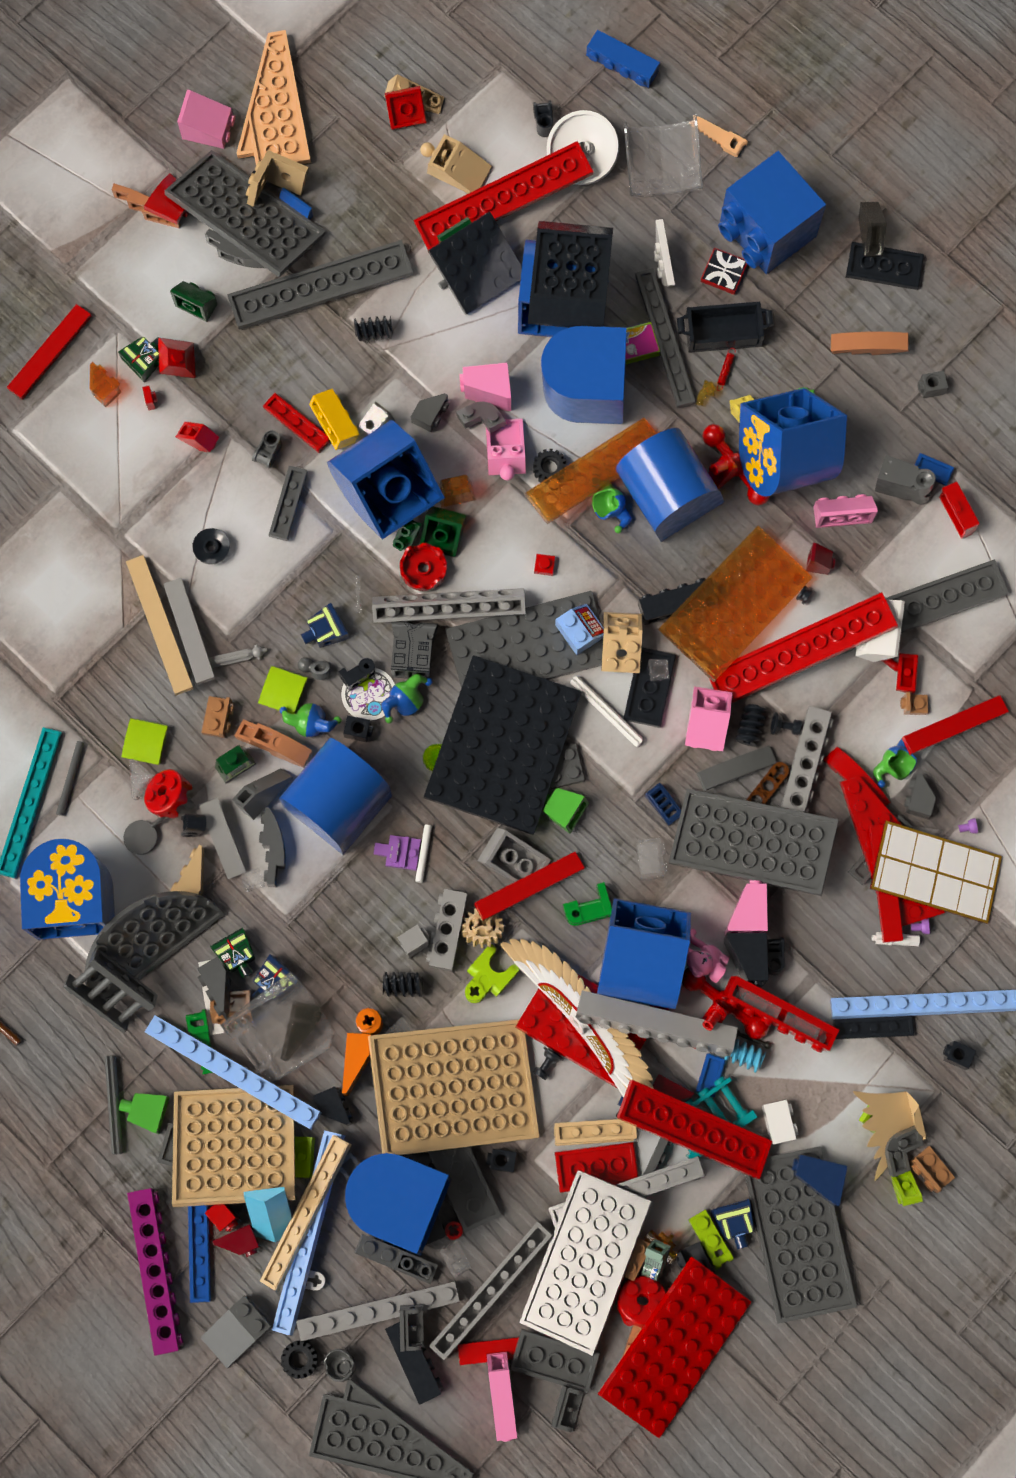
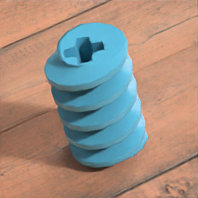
(747, 1055)

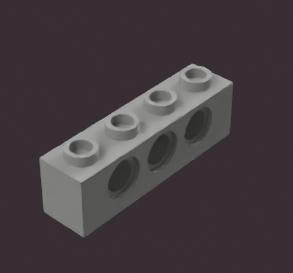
(458, 901)

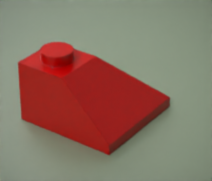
(176, 358)

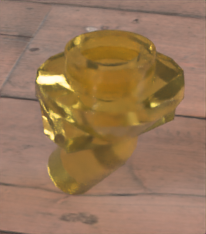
(707, 389)

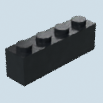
(664, 604)
(416, 1368)

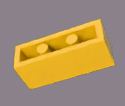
(334, 419)

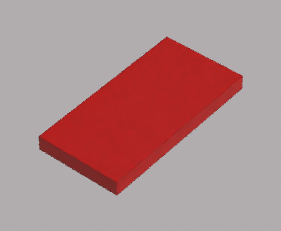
(609, 1163)

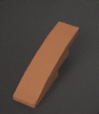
(136, 202)
(870, 342)

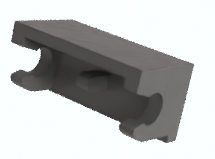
(411, 1327)
(567, 1409)

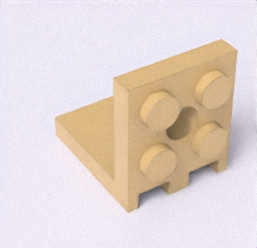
(273, 170)
(625, 633)

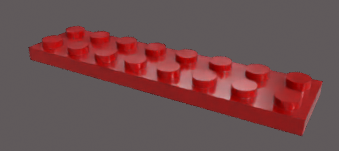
(694, 1129)

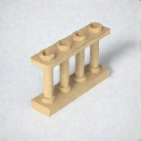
(593, 1132)

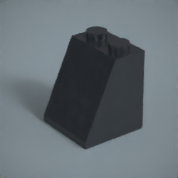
(749, 956)

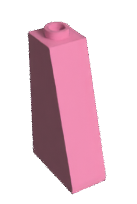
(501, 1396)

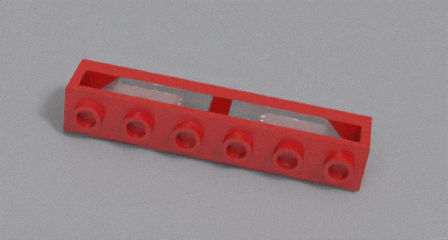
(780, 1014)

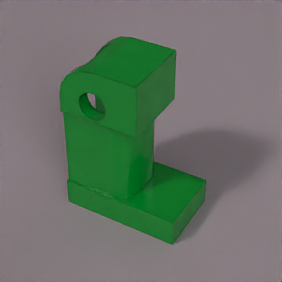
(589, 911)

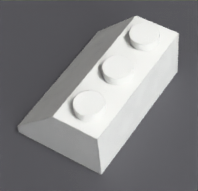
(886, 645)

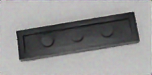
(874, 1027)

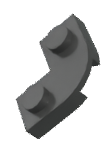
(482, 412)
(897, 1150)

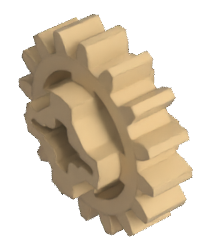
(482, 931)

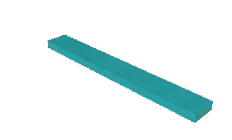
(29, 802)

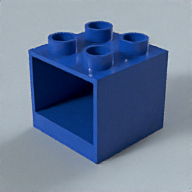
(771, 213)

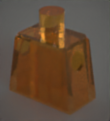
(456, 490)

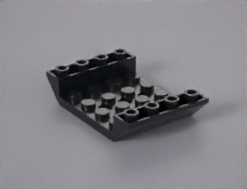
(568, 296)

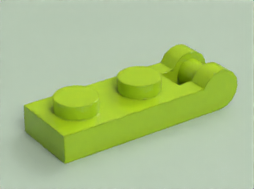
(710, 1238)

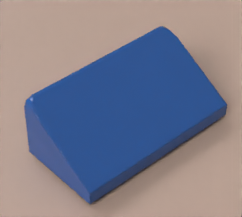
(296, 203)

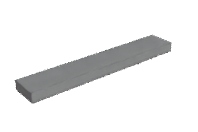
(189, 631)

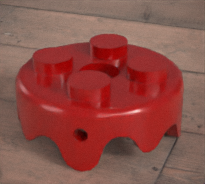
(423, 554)
(175, 795)
(627, 1305)

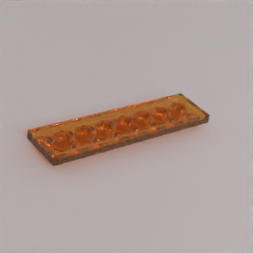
(586, 474)

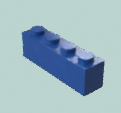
(622, 58)

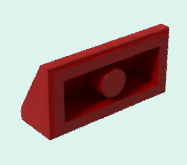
(907, 673)

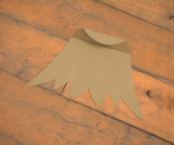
(890, 1115)

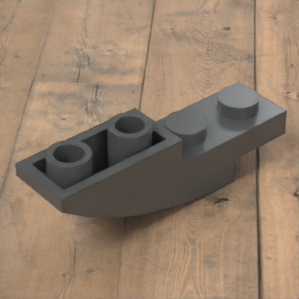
(230, 252)
(273, 840)
(396, 1258)

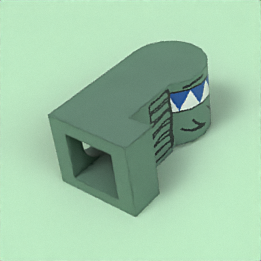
(655, 1260)

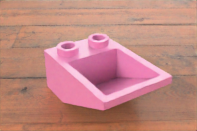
(506, 450)

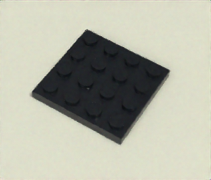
(476, 262)

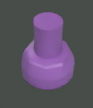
(970, 826)
(924, 926)

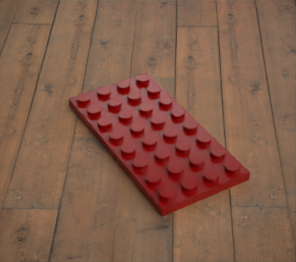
(674, 1347)

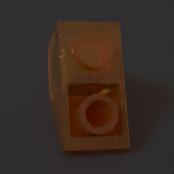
(102, 386)

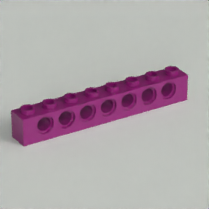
(149, 1282)

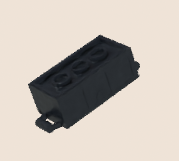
(724, 326)

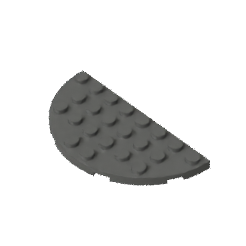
(151, 932)

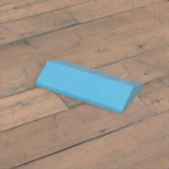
(268, 1212)

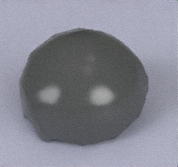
(339, 1365)

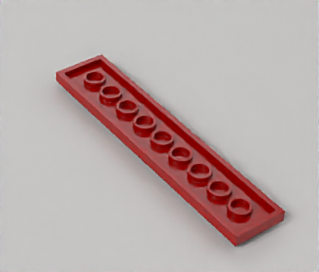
(509, 192)
(807, 647)

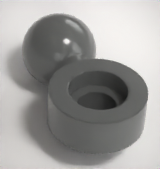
(319, 670)

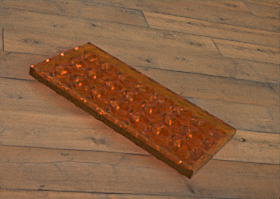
(735, 603)

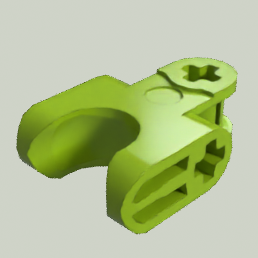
(486, 979)

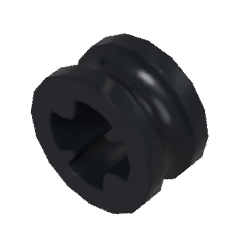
(804, 594)

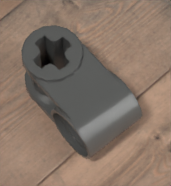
(266, 452)

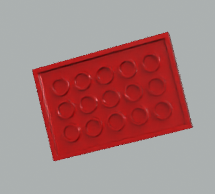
(552, 1028)

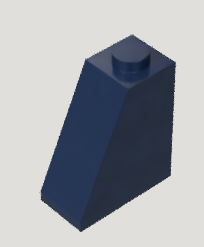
(821, 1176)

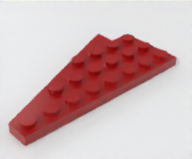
(868, 810)

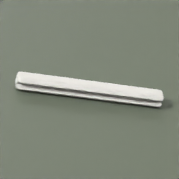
(607, 711)

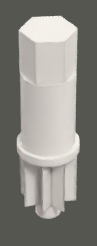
(908, 940)

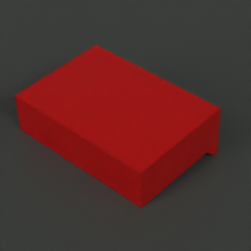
(959, 510)

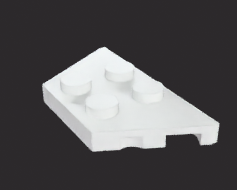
(662, 256)

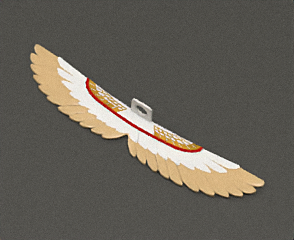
(564, 990)

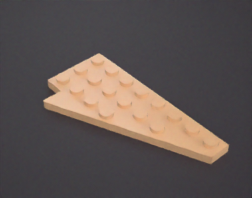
(274, 110)

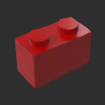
(223, 1217)

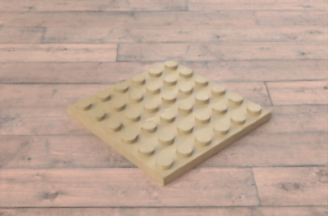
(229, 1146)

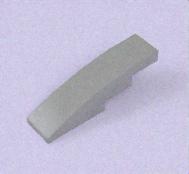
(222, 838)

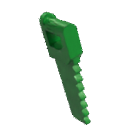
(200, 1033)

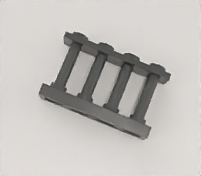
(121, 978)

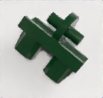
(406, 535)

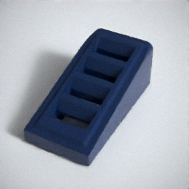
(654, 802)

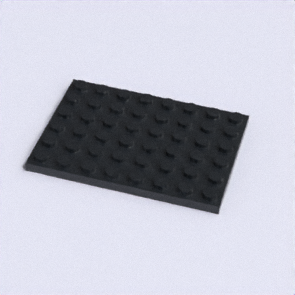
(502, 745)

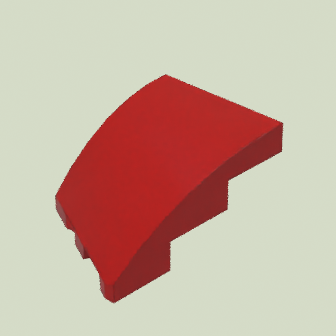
(164, 206)

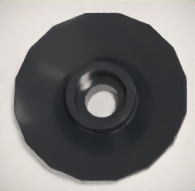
(208, 538)

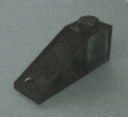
(300, 1025)

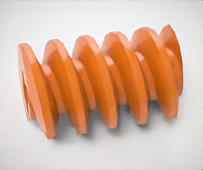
(374, 1016)

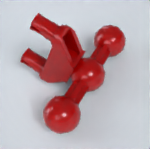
(729, 464)
(719, 1008)

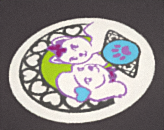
(367, 697)

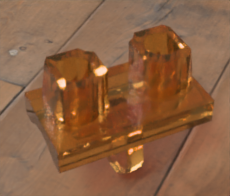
(662, 1237)

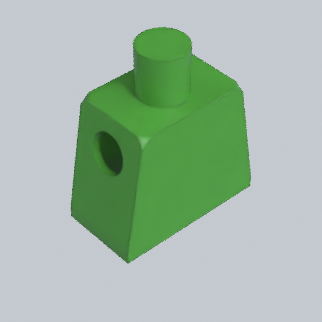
(565, 808)
(146, 1110)

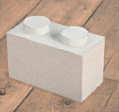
(779, 1122)

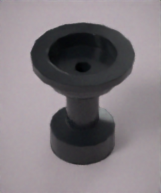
(778, 723)
(551, 1057)

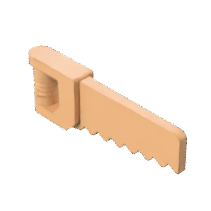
(722, 136)

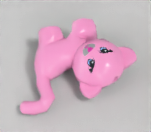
(707, 961)

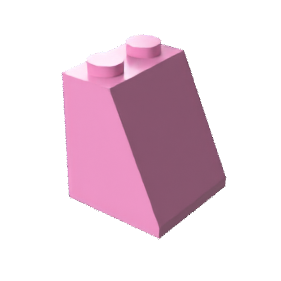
(205, 120)
(487, 384)
(708, 719)
(750, 911)

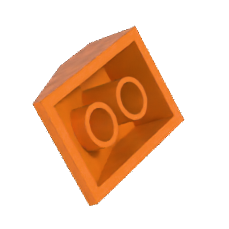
(356, 1059)

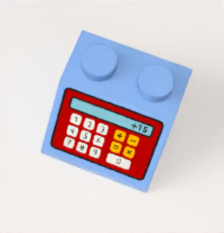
(580, 628)

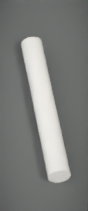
(423, 853)

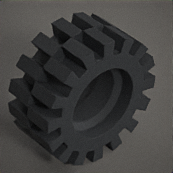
(544, 457)
(286, 1359)

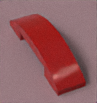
(848, 769)

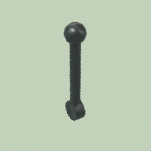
(767, 1045)

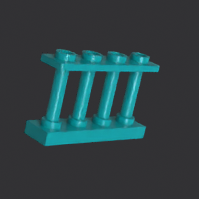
(744, 1116)

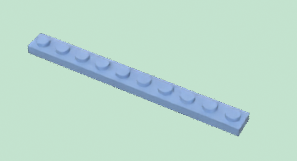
(923, 1004)
(233, 1072)
(299, 1271)

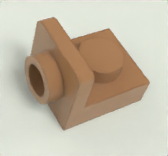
(914, 704)

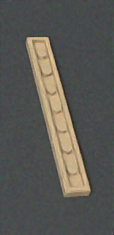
(159, 625)
(305, 1213)

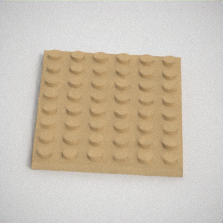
(452, 1087)

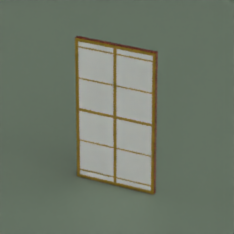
(935, 872)

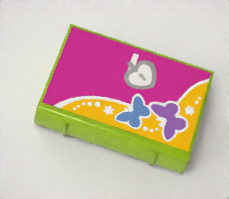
(641, 343)

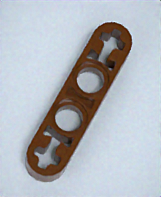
(761, 792)

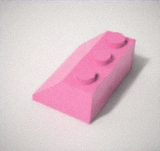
(844, 511)

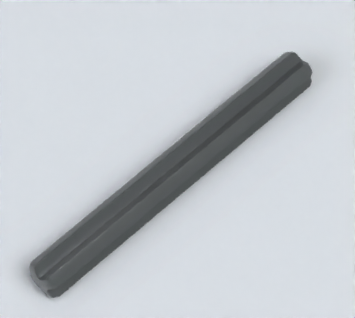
(113, 1105)

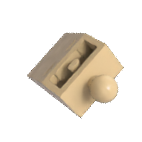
(461, 169)

